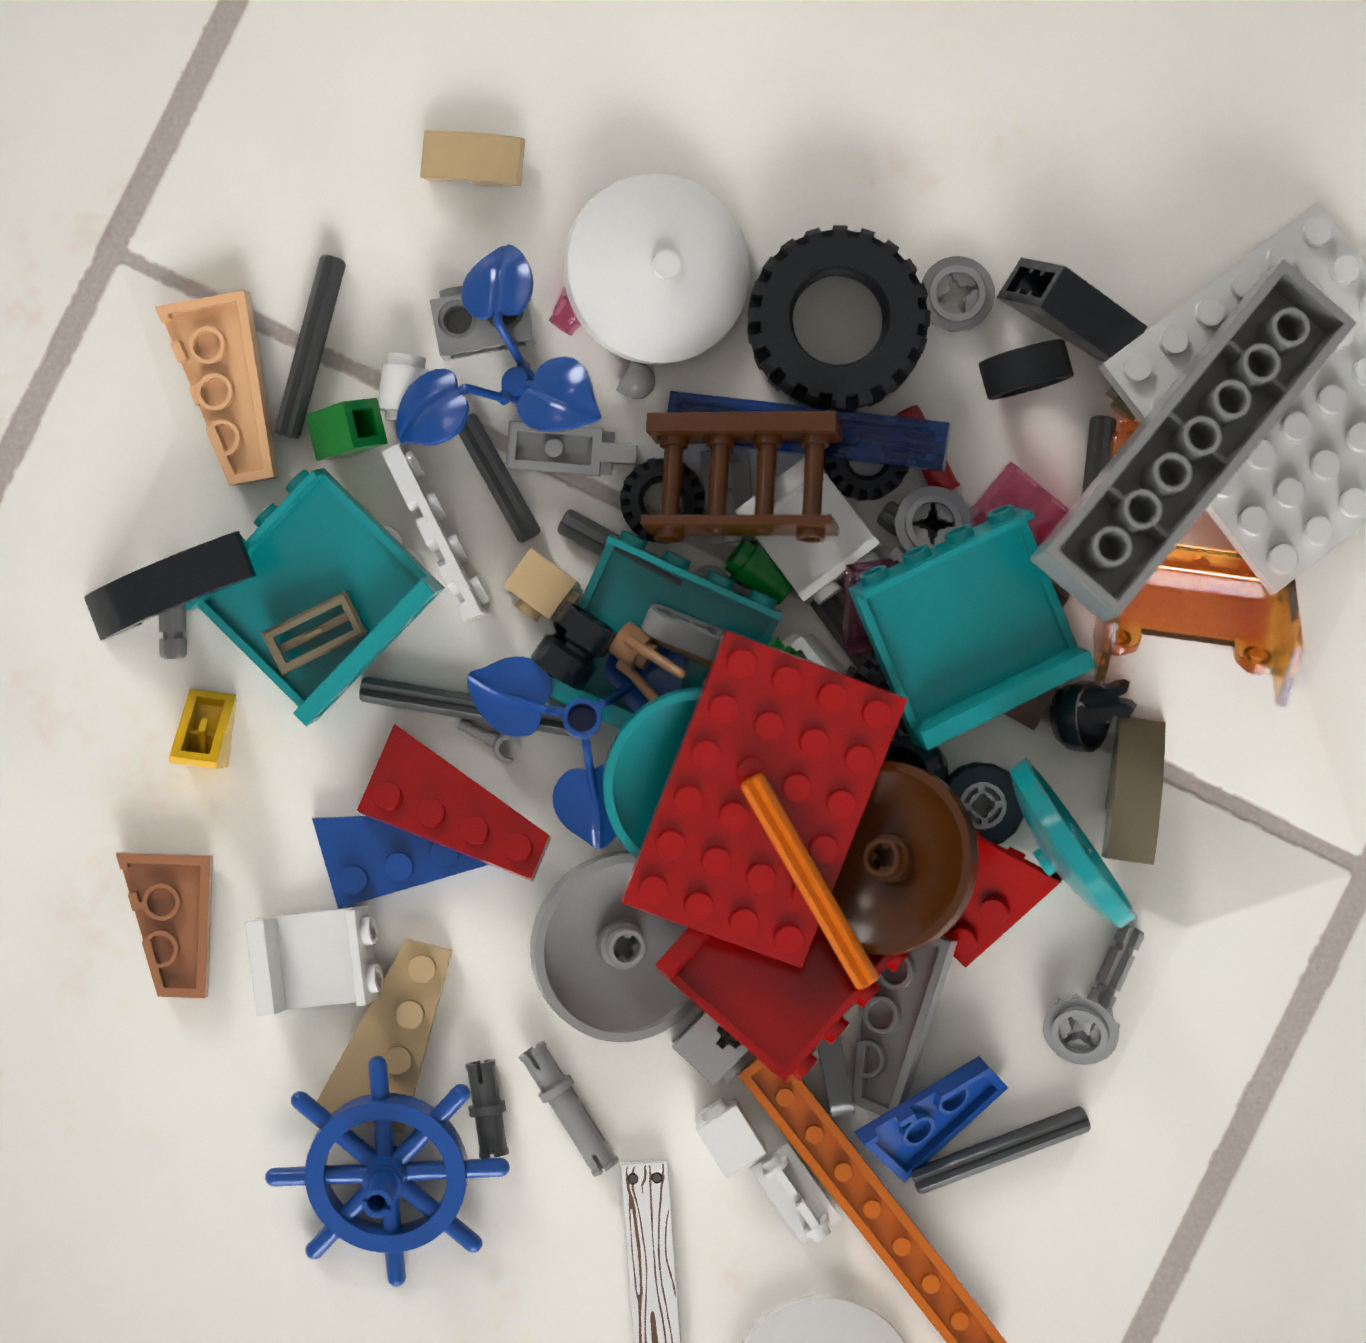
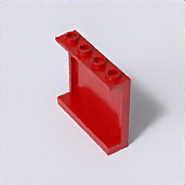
(767, 1003)

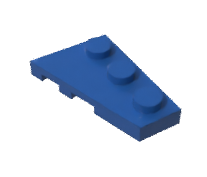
(930, 1119)

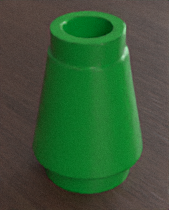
(756, 570)

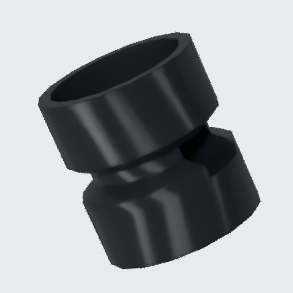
(574, 646)

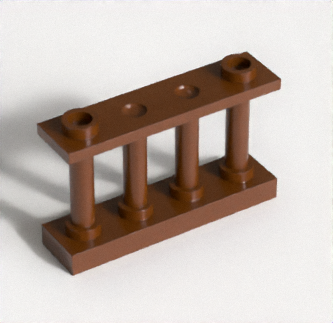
(720, 433)

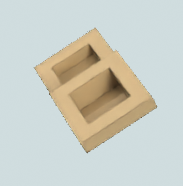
(472, 158)

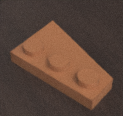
(174, 918)

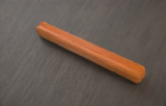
(809, 881)

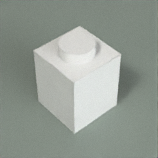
(729, 1136)

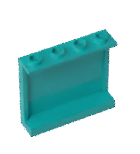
(304, 555)
(624, 592)
(968, 627)

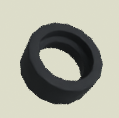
(1026, 369)

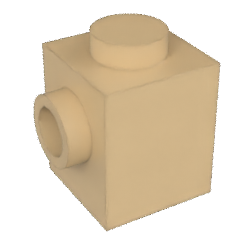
(540, 586)

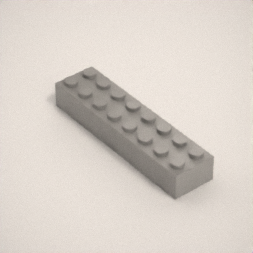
(1193, 441)

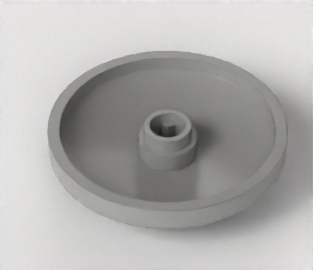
(601, 955)

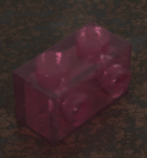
(1019, 489)

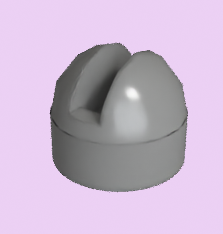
(637, 381)

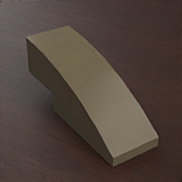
(1134, 791)

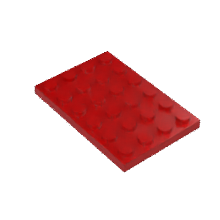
(820, 750)

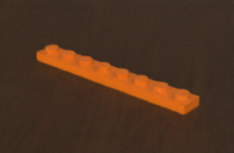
(870, 1206)

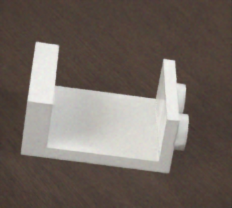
(815, 567)
(313, 959)

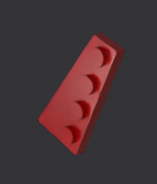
(441, 804)

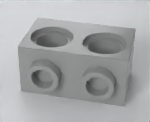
(482, 334)

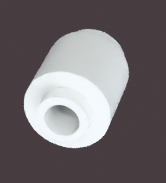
(396, 378)

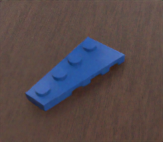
(377, 859)

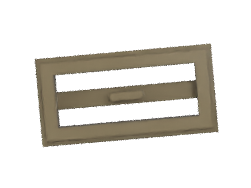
(350, 614)

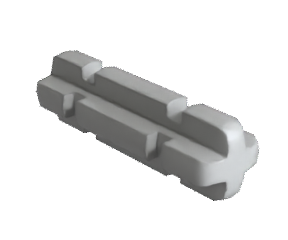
(172, 625)
(1116, 965)

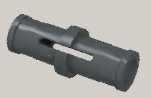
(487, 1108)

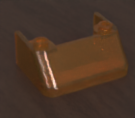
(1210, 600)

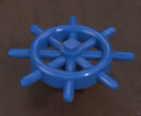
(386, 1172)

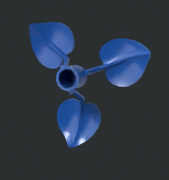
(550, 400)
(514, 695)

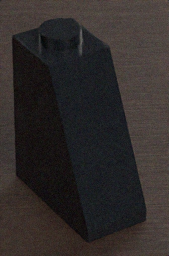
(1070, 308)

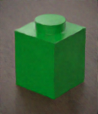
(346, 429)

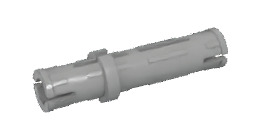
(558, 1092)

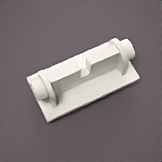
(796, 1194)

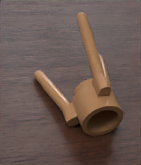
(638, 649)

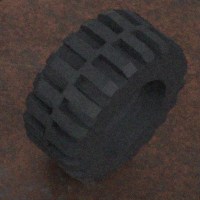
(850, 256)

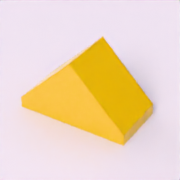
(205, 730)

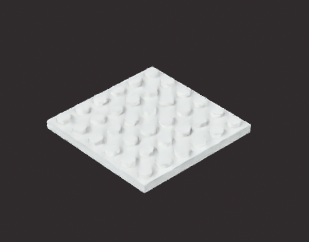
(1308, 474)

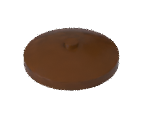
(908, 862)

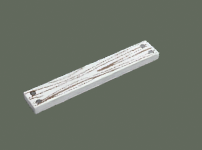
(650, 1251)

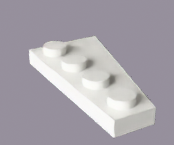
(449, 550)

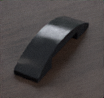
(169, 584)

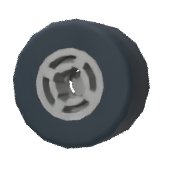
(982, 780)

